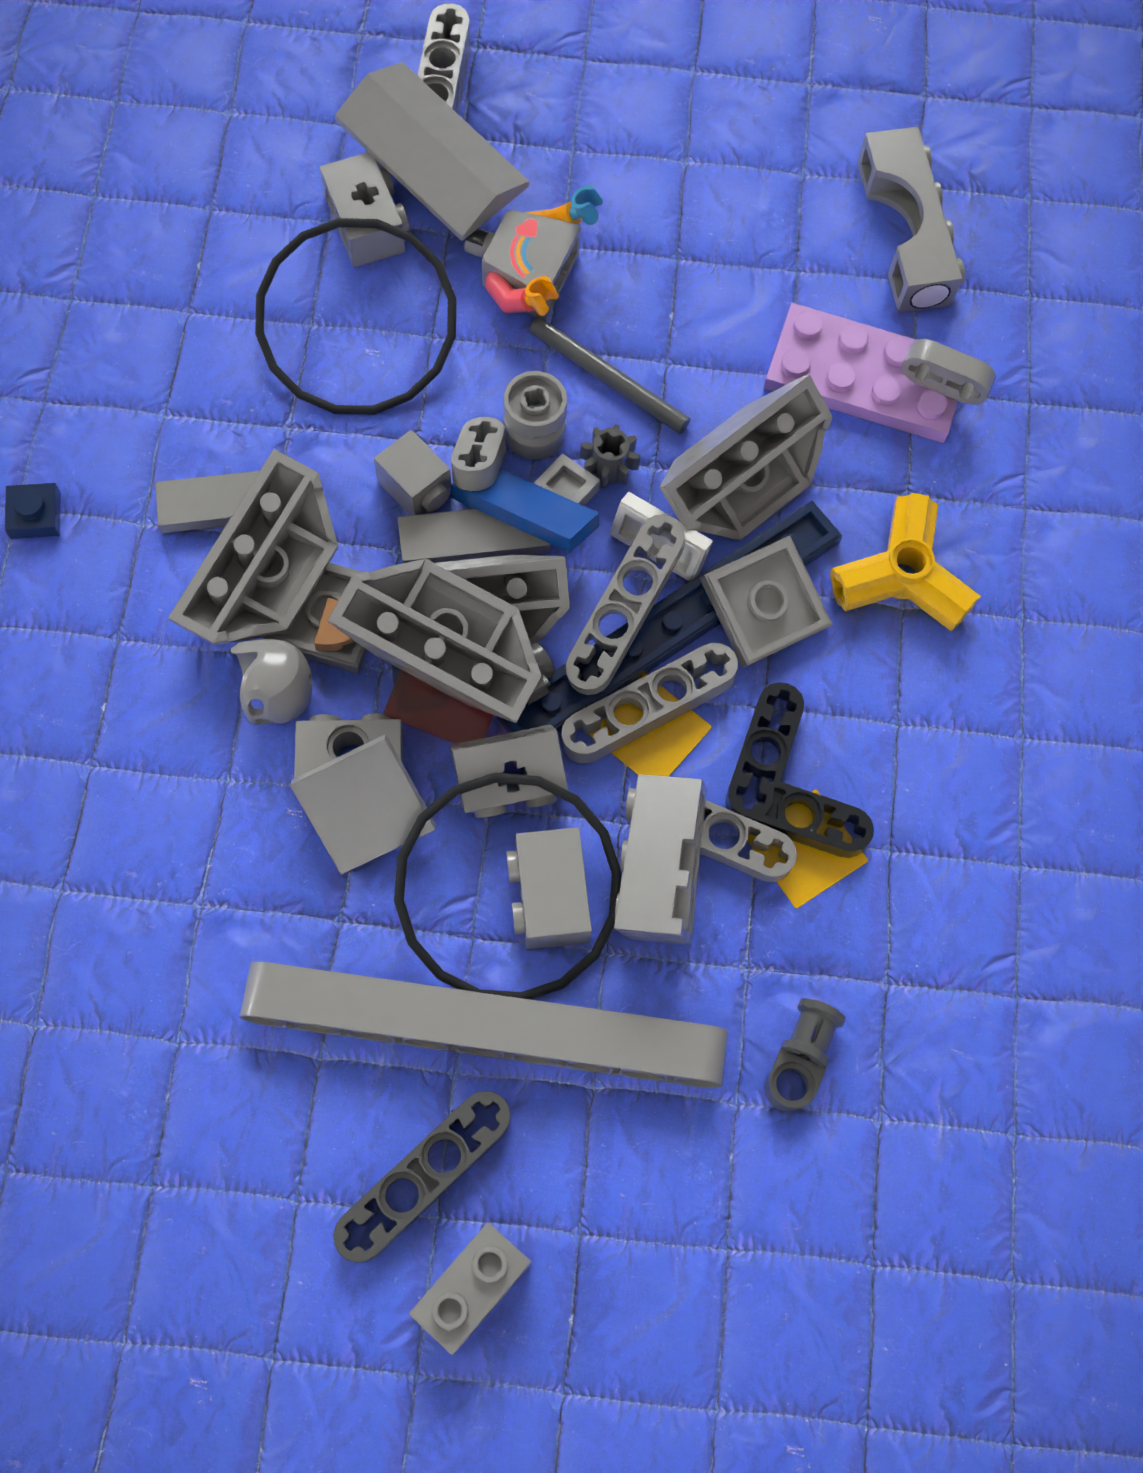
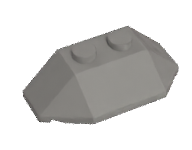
(750, 462)
(262, 559)
(528, 582)
(442, 634)

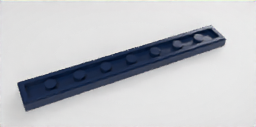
(671, 624)

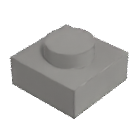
(569, 480)

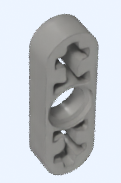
(764, 839)

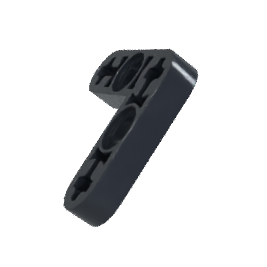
(779, 795)

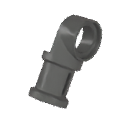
(805, 1056)

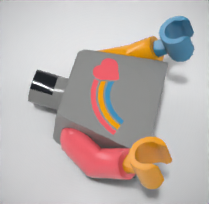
(533, 253)

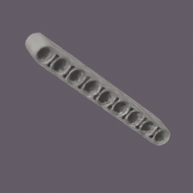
(485, 1024)

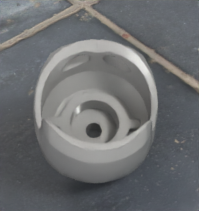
(276, 676)

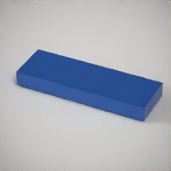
(532, 510)

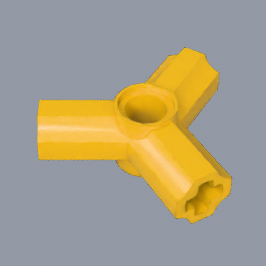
(909, 544)

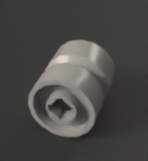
(535, 415)

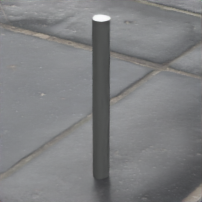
(609, 375)

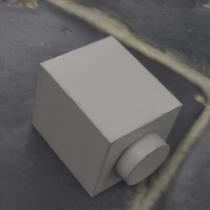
(413, 475)

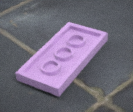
(858, 372)

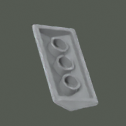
(430, 149)

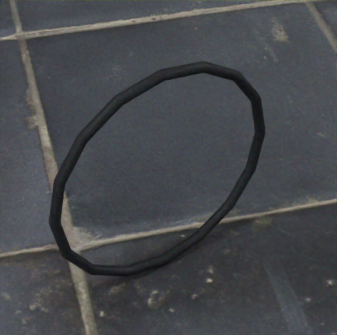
(355, 223)
(436, 807)

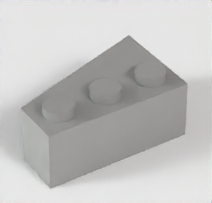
(661, 859)

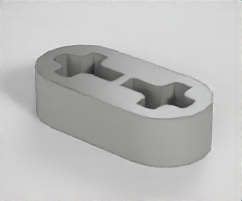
(948, 371)
(472, 451)

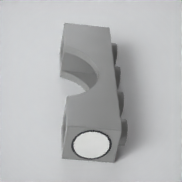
(899, 174)

